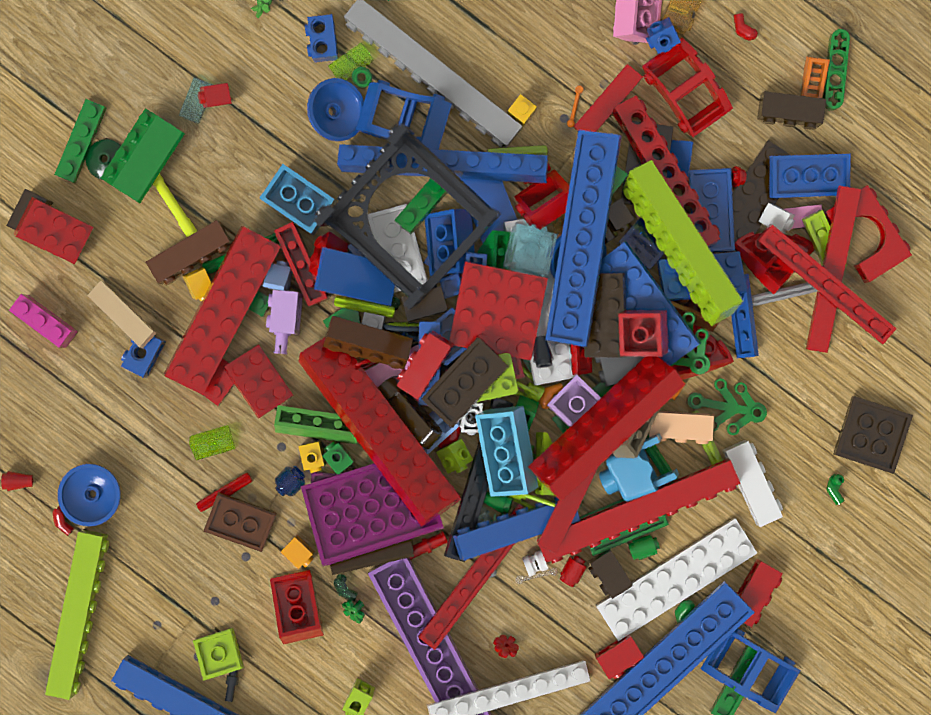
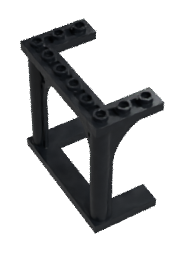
(338, 218)

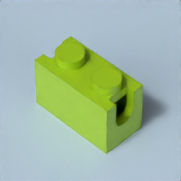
(358, 698)

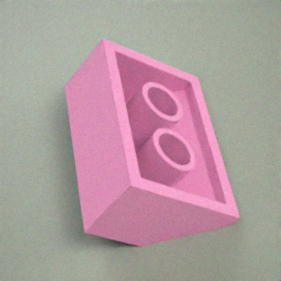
(634, 18)

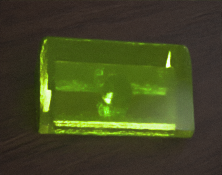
(211, 442)

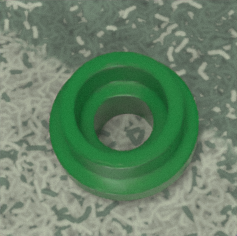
(368, 77)

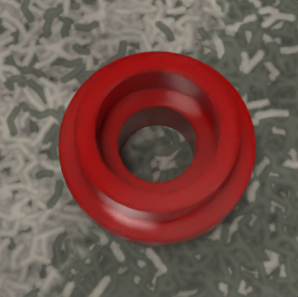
(738, 176)

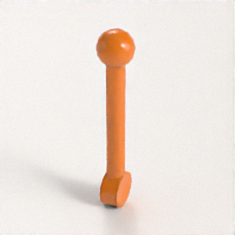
(578, 90)

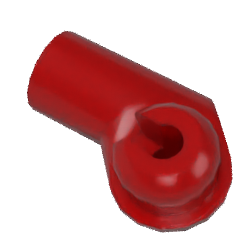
(743, 30)
(451, 438)

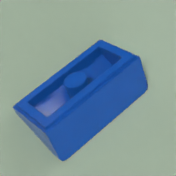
(683, 153)

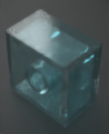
(530, 250)

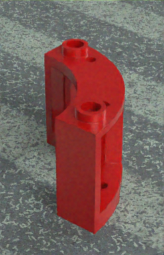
(667, 60)

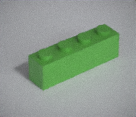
(312, 424)

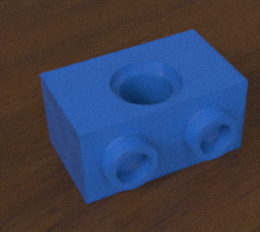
(142, 366)

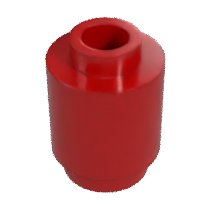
(573, 570)

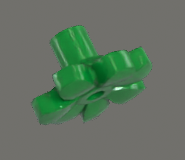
(354, 610)

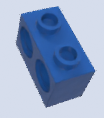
(327, 38)

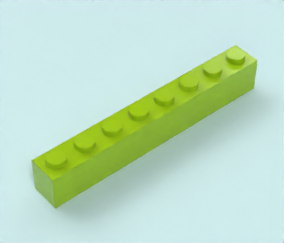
(76, 614)

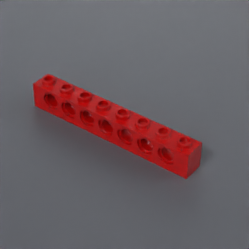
(636, 108)

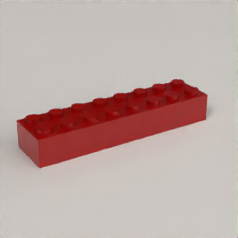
(222, 310)
(606, 425)

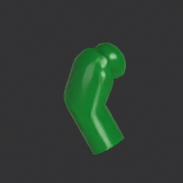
(684, 609)

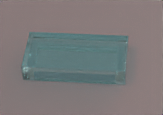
(191, 108)

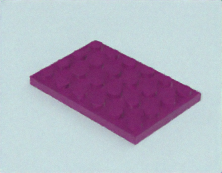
(359, 515)

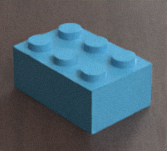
(296, 198)

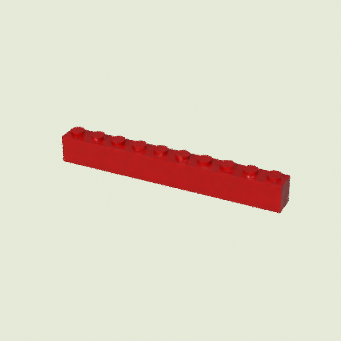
(647, 508)

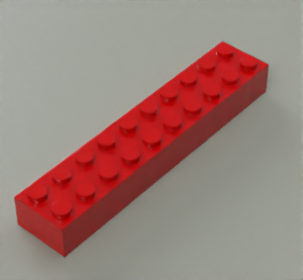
(379, 431)

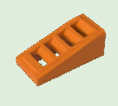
(821, 79)

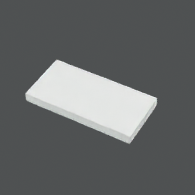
(397, 241)

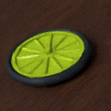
(401, 326)

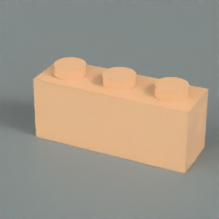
(683, 426)

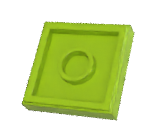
(218, 654)

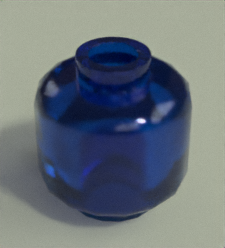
(289, 481)

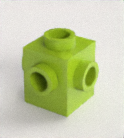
(455, 457)

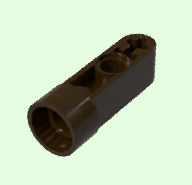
(411, 413)

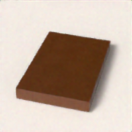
(240, 522)

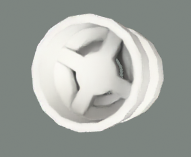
(529, 562)

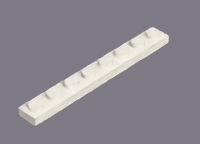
(513, 691)

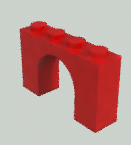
(891, 247)

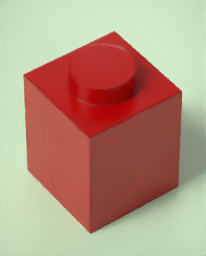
(214, 95)

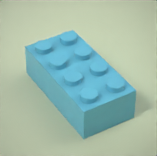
(506, 451)

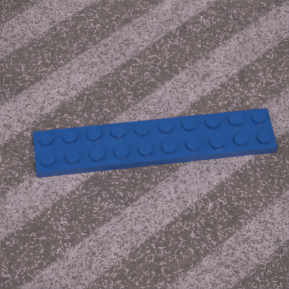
(583, 237)
(674, 655)

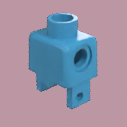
(634, 475)

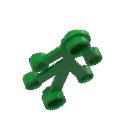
(693, 355)
(731, 407)

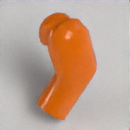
(548, 394)

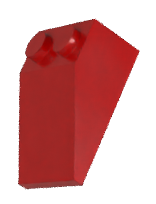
(296, 607)

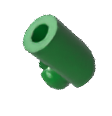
(833, 487)

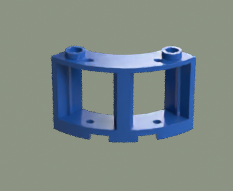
(435, 120)
(776, 688)

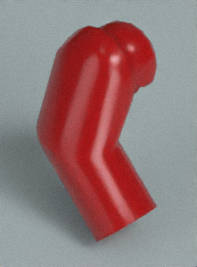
(60, 523)

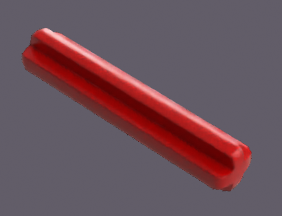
(228, 489)

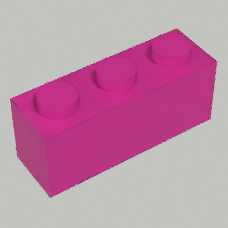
(43, 320)

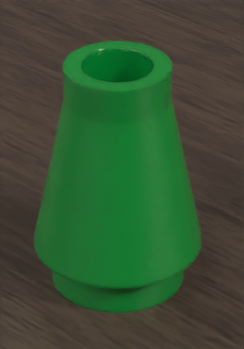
(499, 503)

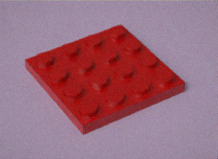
(498, 308)

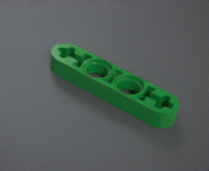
(840, 70)

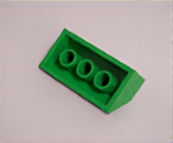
(142, 155)

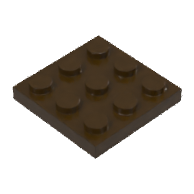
(873, 434)

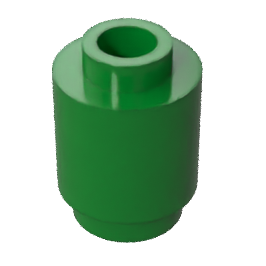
(644, 547)

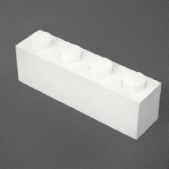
(753, 484)

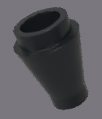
(542, 353)

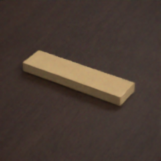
(121, 314)

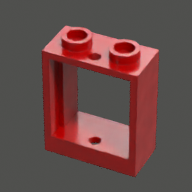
(537, 191)

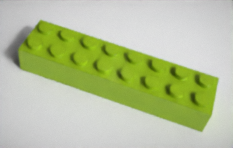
(681, 243)

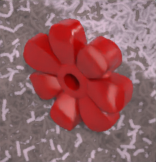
(505, 646)

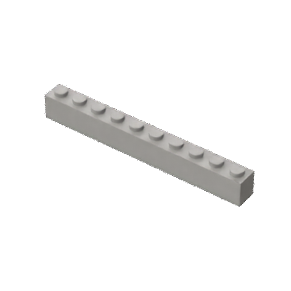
(432, 72)

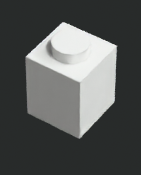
(778, 217)

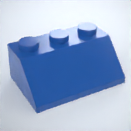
(447, 232)

